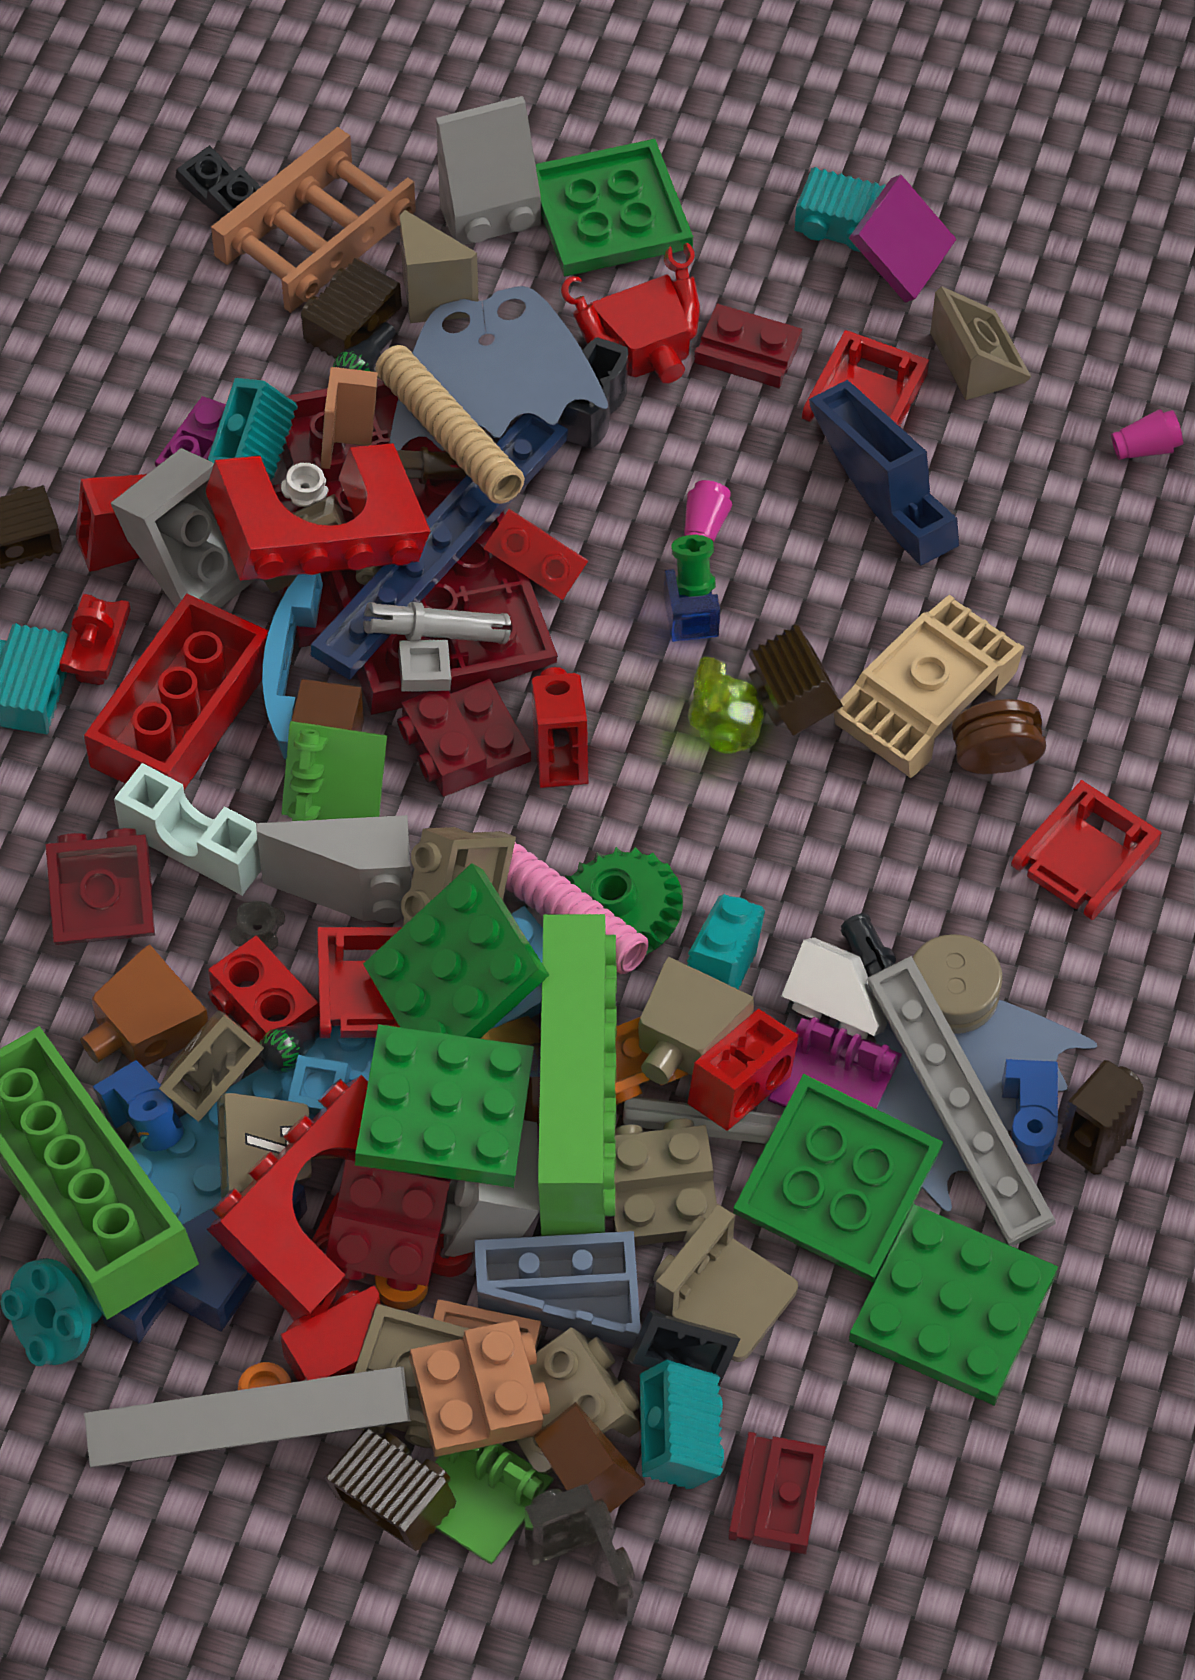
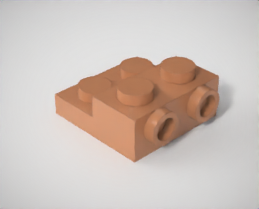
(479, 1388)

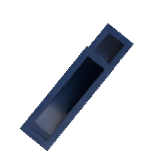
(886, 471)
(206, 1291)

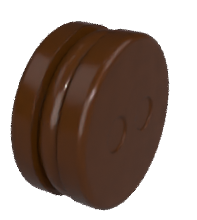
(998, 736)

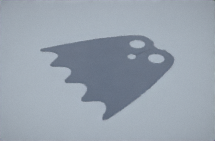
(526, 369)
(1006, 1035)

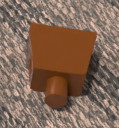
(144, 1012)

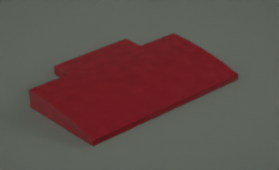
(473, 584)

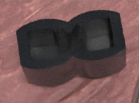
(583, 419)

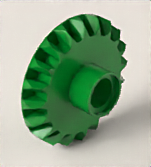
(648, 890)

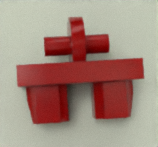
(94, 639)

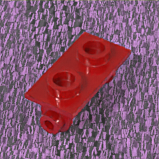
(536, 554)

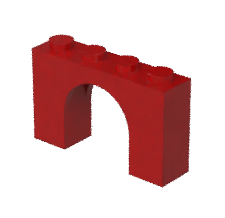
(273, 542)
(261, 1221)

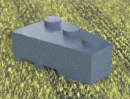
(564, 1282)

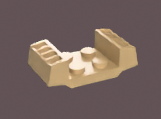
(926, 683)

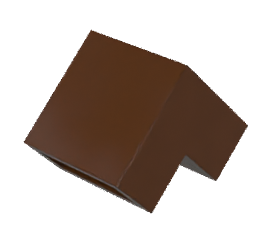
(329, 705)

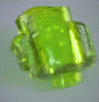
(724, 708)

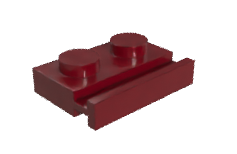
(748, 345)
(777, 1493)

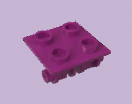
(839, 1061)

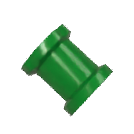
(693, 565)

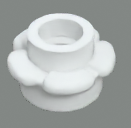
(304, 476)

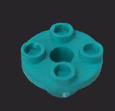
(49, 1312)

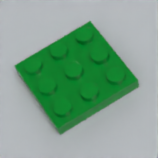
(611, 207)
(457, 962)
(444, 1106)
(838, 1177)
(953, 1304)

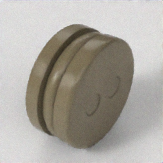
(962, 979)

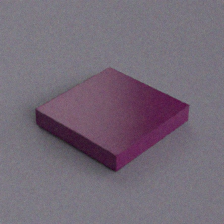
(902, 238)

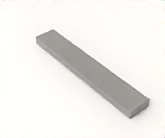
(961, 1102)
(247, 1417)

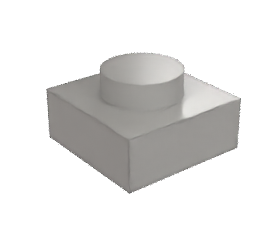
(424, 665)

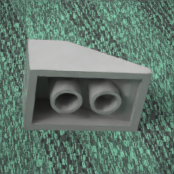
(487, 171)
(177, 532)
(340, 863)

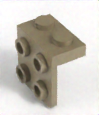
(723, 1283)
(580, 1372)

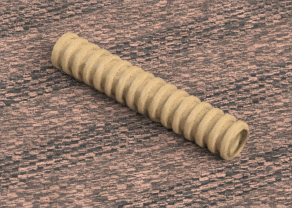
(450, 424)

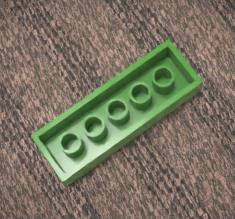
(577, 1075)
(84, 1180)

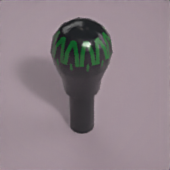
(366, 353)
(286, 1043)

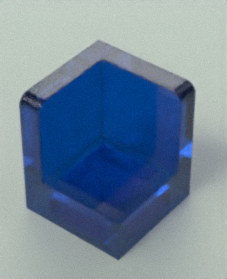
(690, 616)

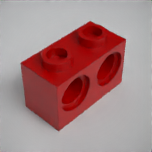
(273, 990)
(742, 1069)

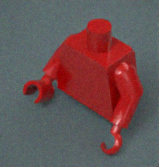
(648, 319)

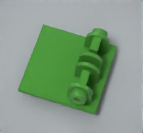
(332, 773)
(491, 1497)

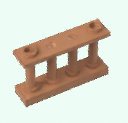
(302, 184)

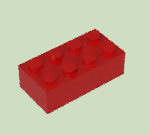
(179, 694)

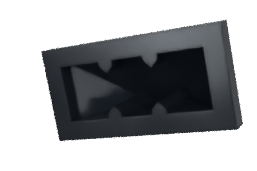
(683, 1343)

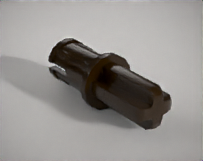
(430, 465)

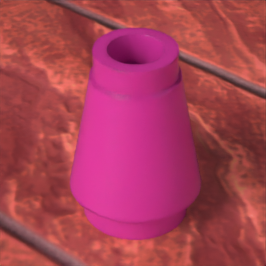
(1149, 436)
(707, 509)

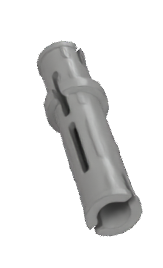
(418, 621)

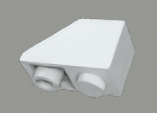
(834, 985)

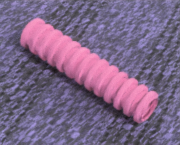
(553, 894)

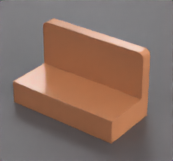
(348, 410)

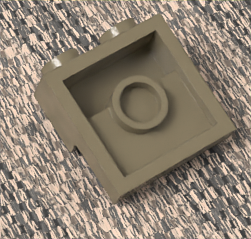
(447, 853)
(662, 1180)
(389, 1346)

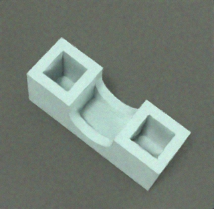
(217, 847)

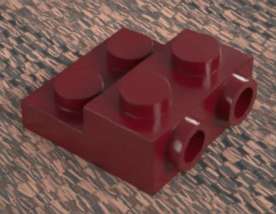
(462, 736)
(100, 887)
(387, 1225)

